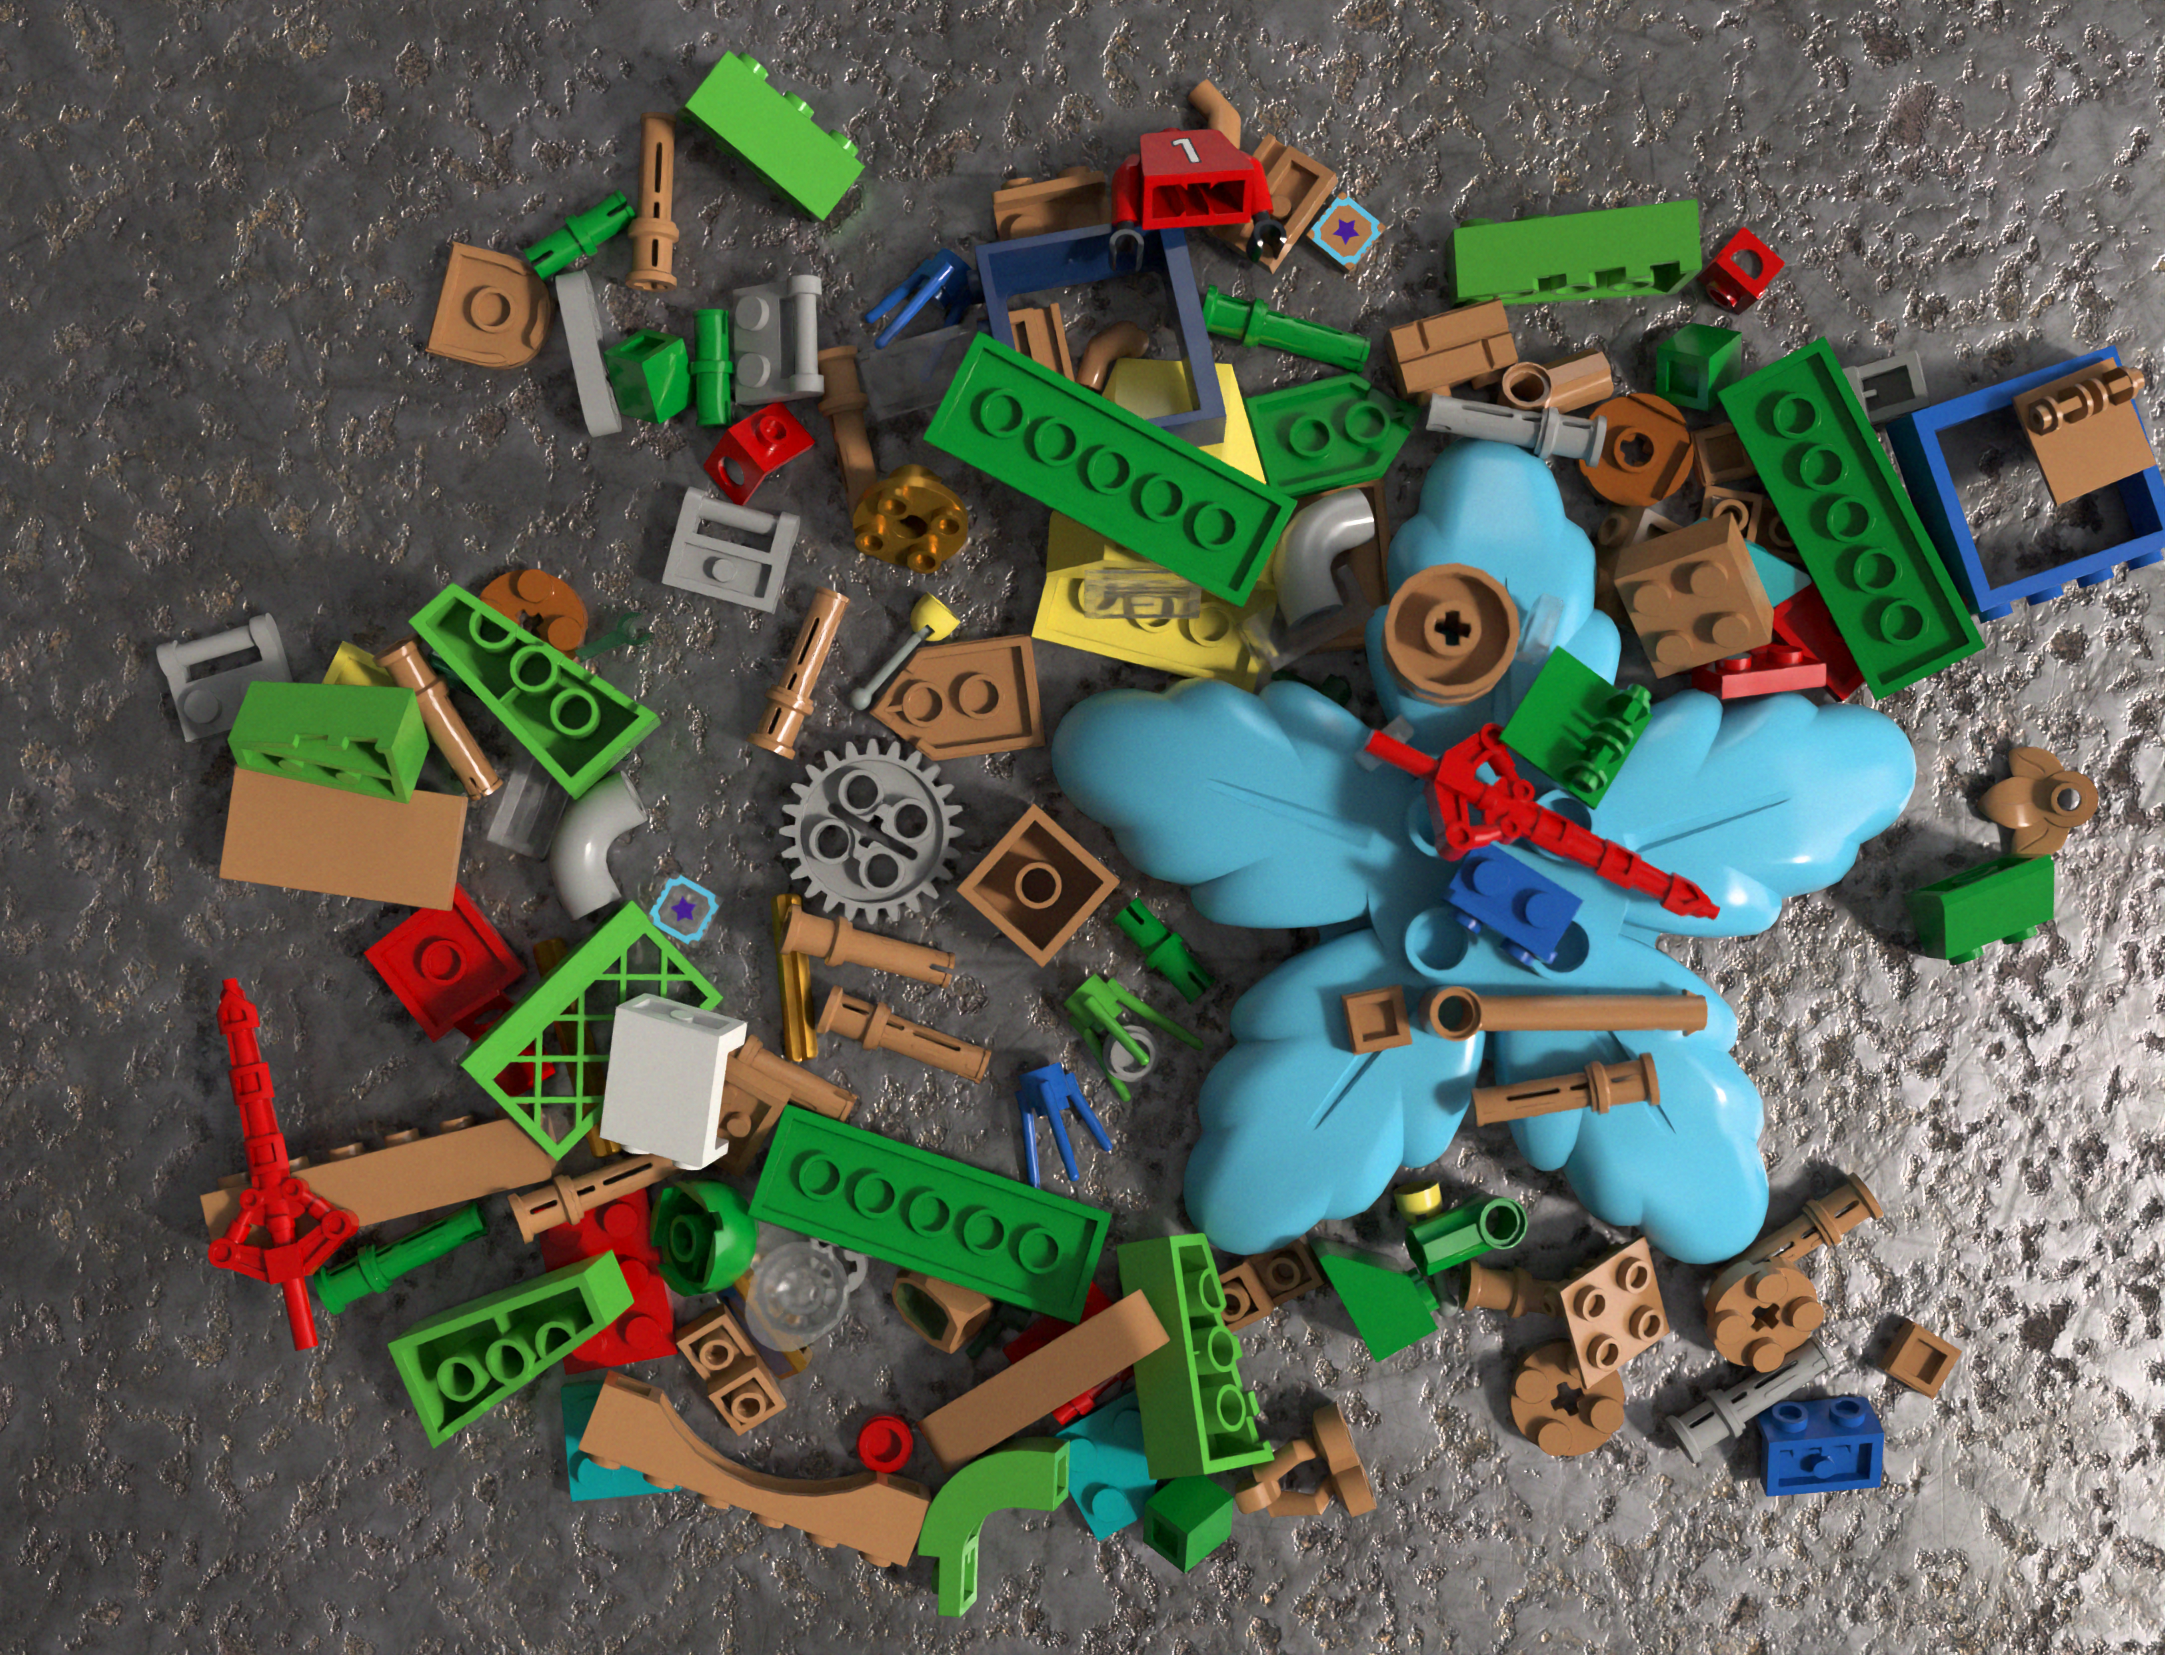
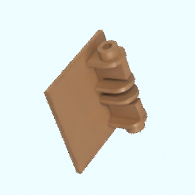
(2085, 429)
(1609, 1308)

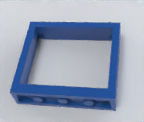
(1942, 516)

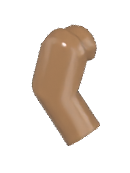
(1216, 111)
(1107, 346)

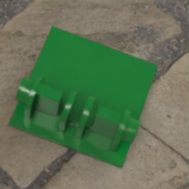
(1577, 726)

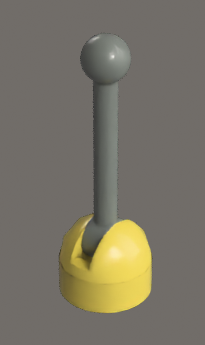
(929, 622)
(1416, 1203)

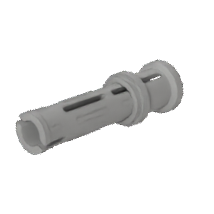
(1543, 431)
(1727, 1411)

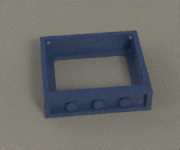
(1082, 257)

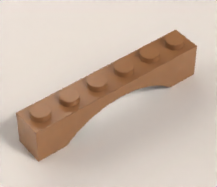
(865, 1511)

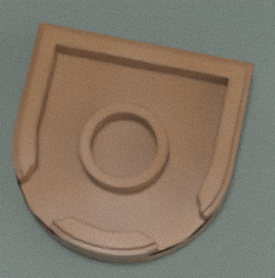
(490, 310)

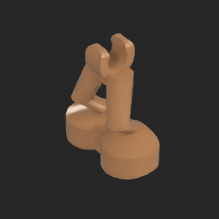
(1345, 1475)

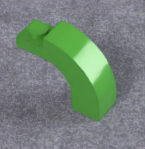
(1008, 1475)

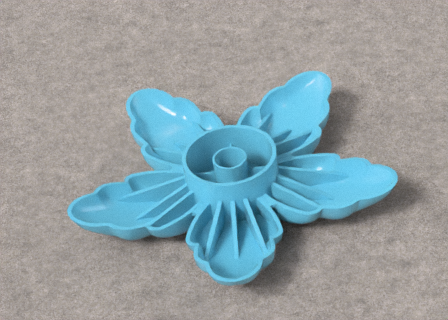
(1287, 832)

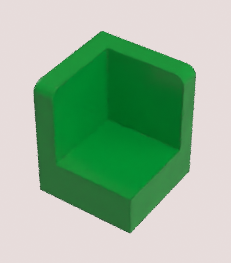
(1698, 365)
(651, 375)
(1187, 1520)

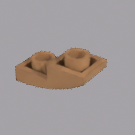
(1755, 519)
(1267, 1280)
(731, 1368)

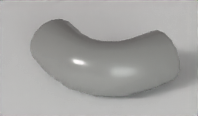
(1306, 553)
(583, 840)

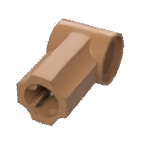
(1558, 384)

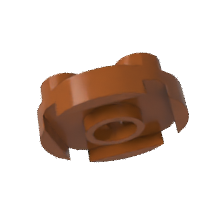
(1664, 441)
(545, 595)

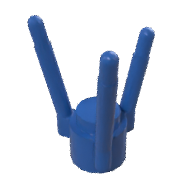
(939, 282)
(1047, 1093)

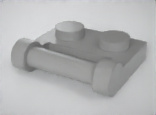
(766, 341)
(725, 568)
(212, 703)

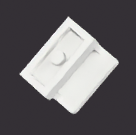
(668, 1080)

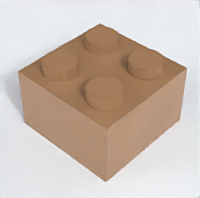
(1694, 596)
(1038, 885)

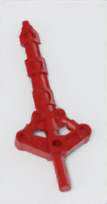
(1511, 813)
(275, 1195)

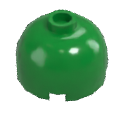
(703, 1235)

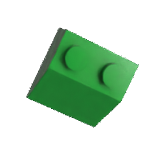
(1983, 905)
(1380, 1296)

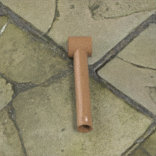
(1563, 1012)

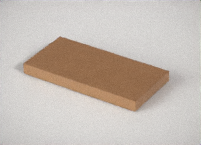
(343, 841)

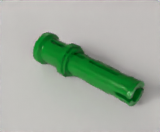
(1257, 324)
(379, 1266)

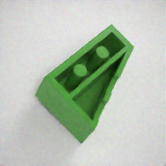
(772, 135)
(333, 736)

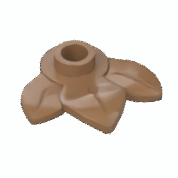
(2030, 801)

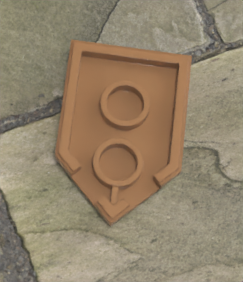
(967, 699)

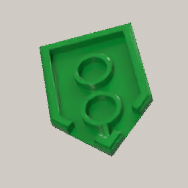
(1327, 433)

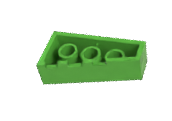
(1575, 255)
(549, 702)
(495, 1344)
(1189, 1388)

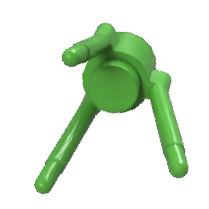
(1096, 1006)

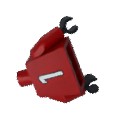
(1190, 183)

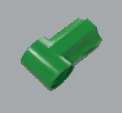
(1463, 1233)

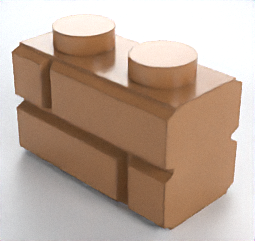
(1451, 351)

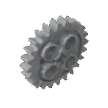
(847, 876)

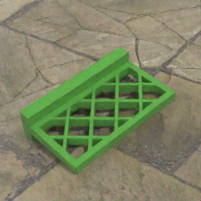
(551, 997)

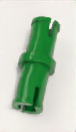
(580, 235)
(712, 368)
(1163, 950)

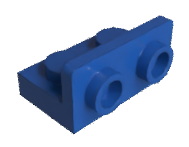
(1510, 901)
(1820, 1446)

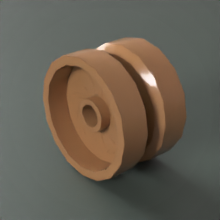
(1454, 600)

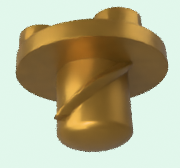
(910, 520)

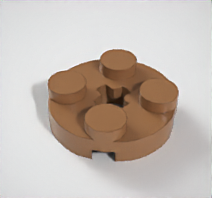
(1777, 1333)
(1552, 1429)

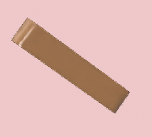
(1043, 1381)

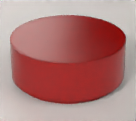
(885, 1442)

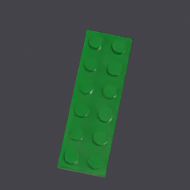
(1109, 470)
(1850, 519)
(930, 1215)

